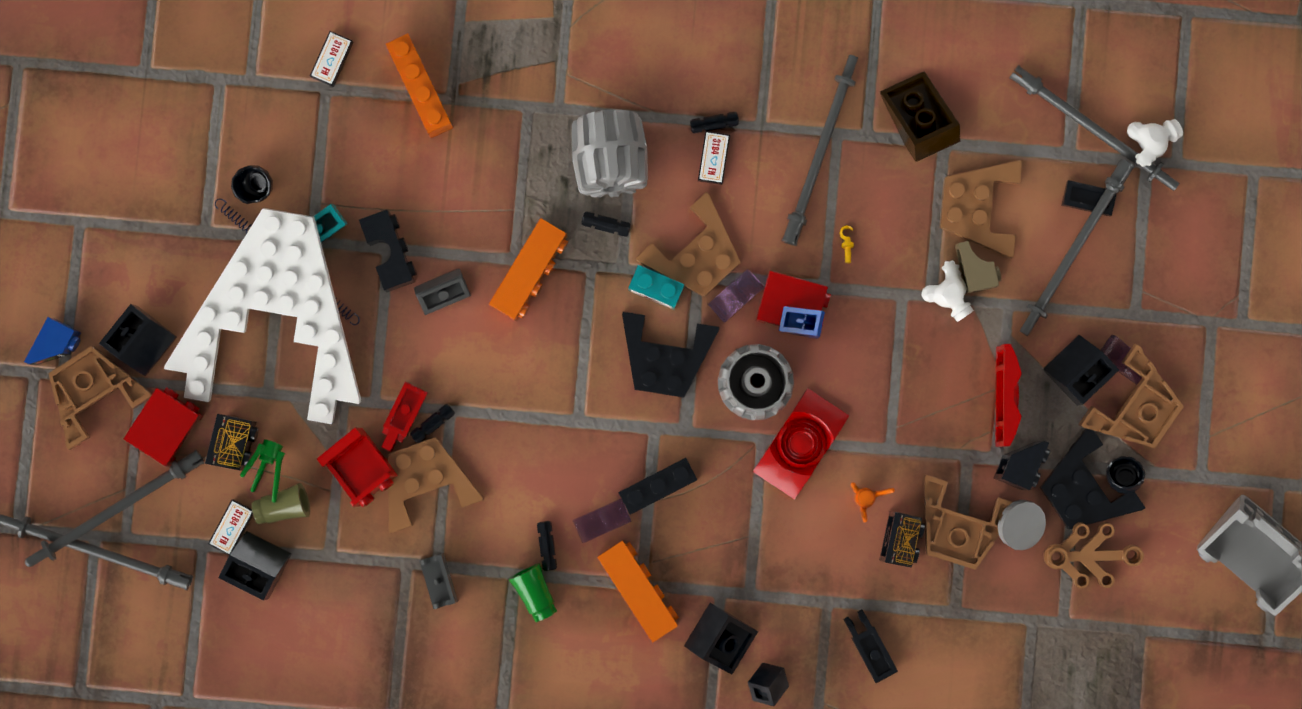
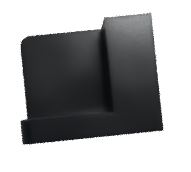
(768, 684)

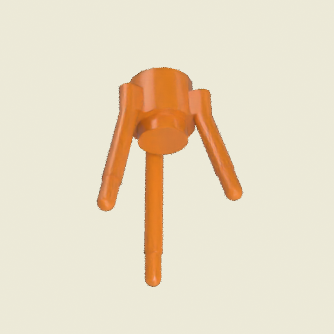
(866, 498)

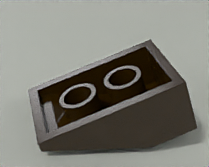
(921, 116)

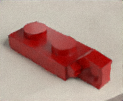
(403, 415)

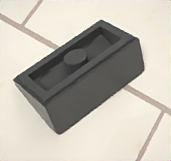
(442, 291)

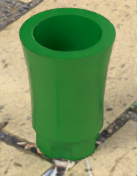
(534, 592)

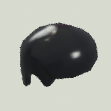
(252, 184)
(1125, 475)

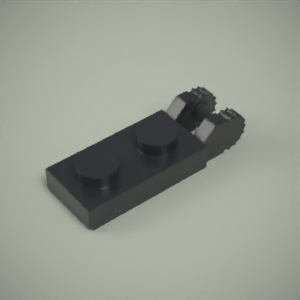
(871, 649)

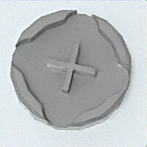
(1022, 525)

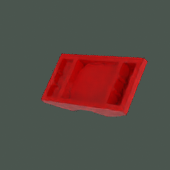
(1007, 395)
(801, 443)

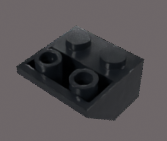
(138, 339)
(1080, 370)
(1022, 465)
(255, 566)

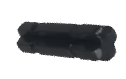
(714, 122)
(606, 224)
(432, 423)
(547, 546)

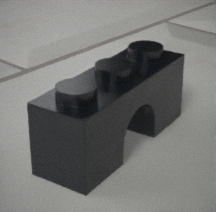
(382, 229)
(657, 486)

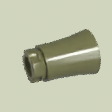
(290, 504)

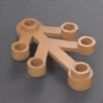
(1088, 555)

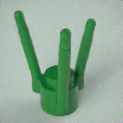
(269, 452)

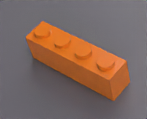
(419, 85)
(528, 270)
(638, 591)

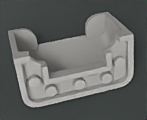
(1257, 552)

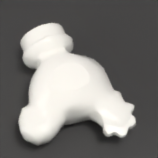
(1153, 139)
(949, 292)

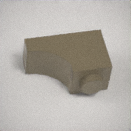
(976, 272)

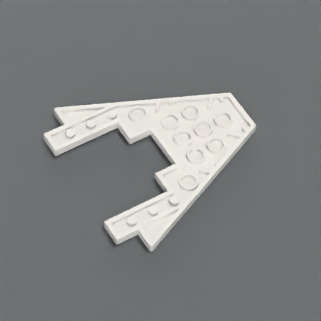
(277, 272)

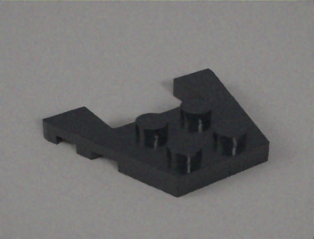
(664, 367)
(1077, 494)

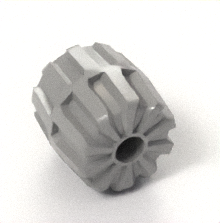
(609, 153)
(739, 393)

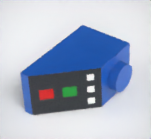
(53, 342)

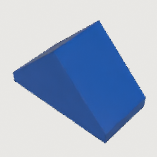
(802, 322)

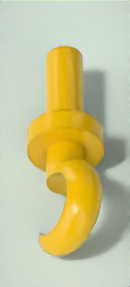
(847, 244)

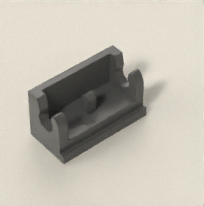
(438, 581)

